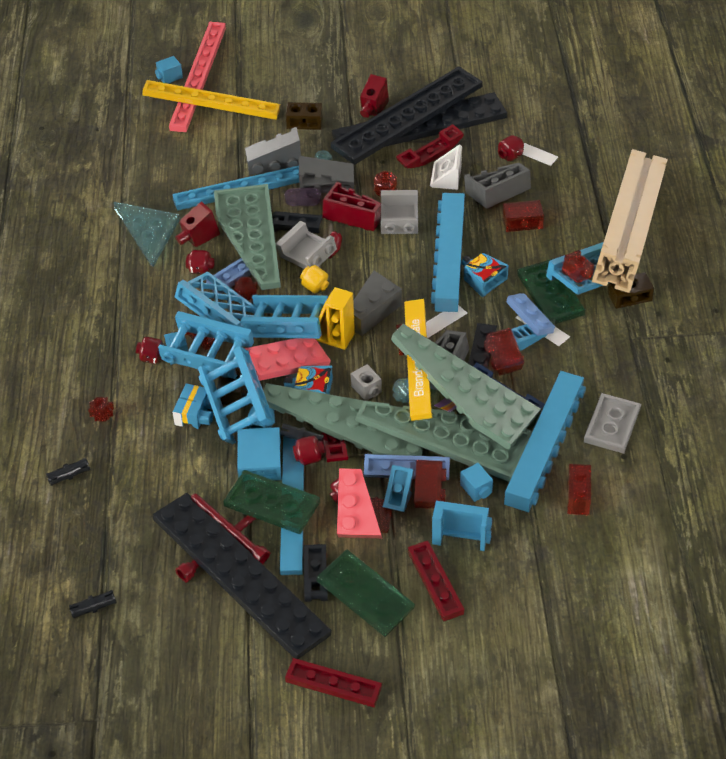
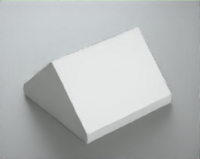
(447, 170)

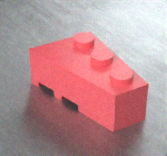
(355, 508)

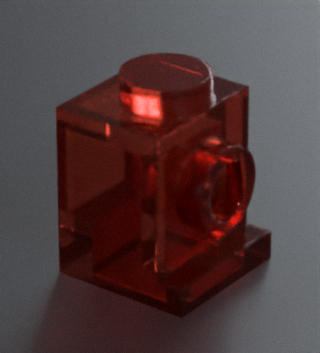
(577, 267)

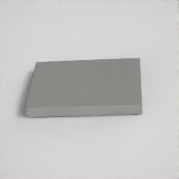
(612, 423)

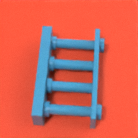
(286, 326)
(203, 328)
(254, 396)

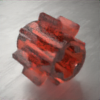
(246, 288)
(101, 409)

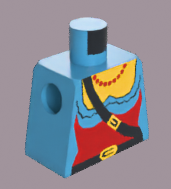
(484, 273)
(312, 379)

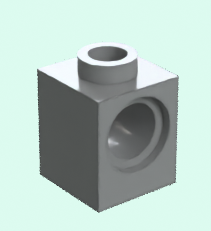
(366, 382)

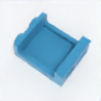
(260, 452)
(461, 522)

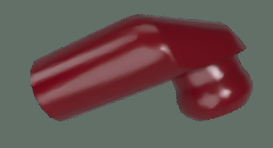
(338, 240)

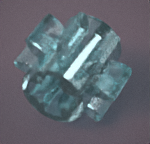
(401, 390)

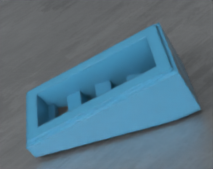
(528, 340)

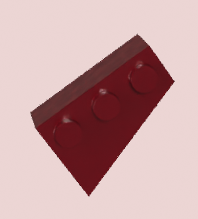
(350, 208)

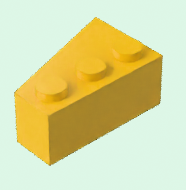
(337, 319)

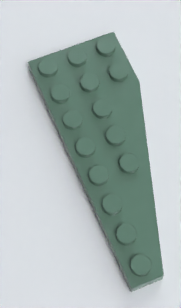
(248, 223)
(483, 400)
(336, 418)
(446, 435)

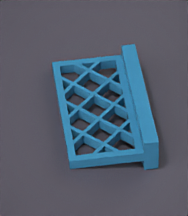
(555, 267)
(203, 306)

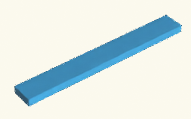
(206, 194)
(291, 543)

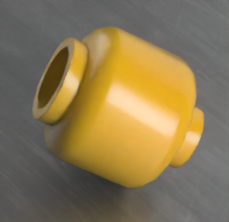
(314, 279)

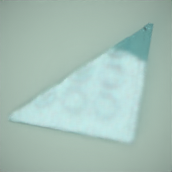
(148, 228)

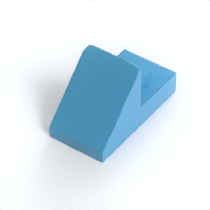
(398, 488)

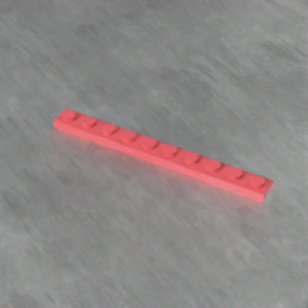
(198, 74)

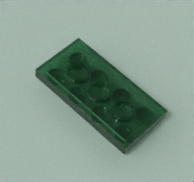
(550, 296)
(272, 502)
(365, 592)

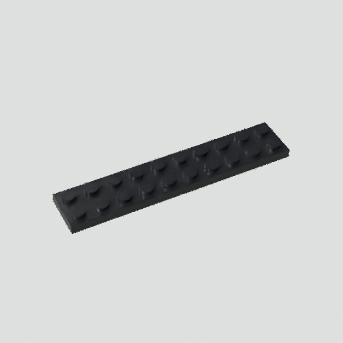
(462, 114)
(406, 115)
(242, 576)

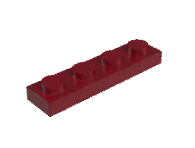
(435, 581)
(333, 682)

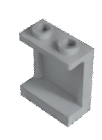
(399, 211)
(304, 247)

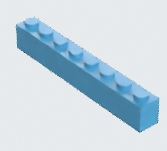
(449, 253)
(544, 442)

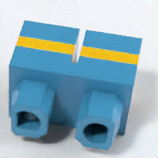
(193, 407)

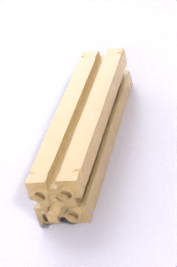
(630, 221)

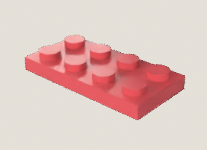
(286, 357)

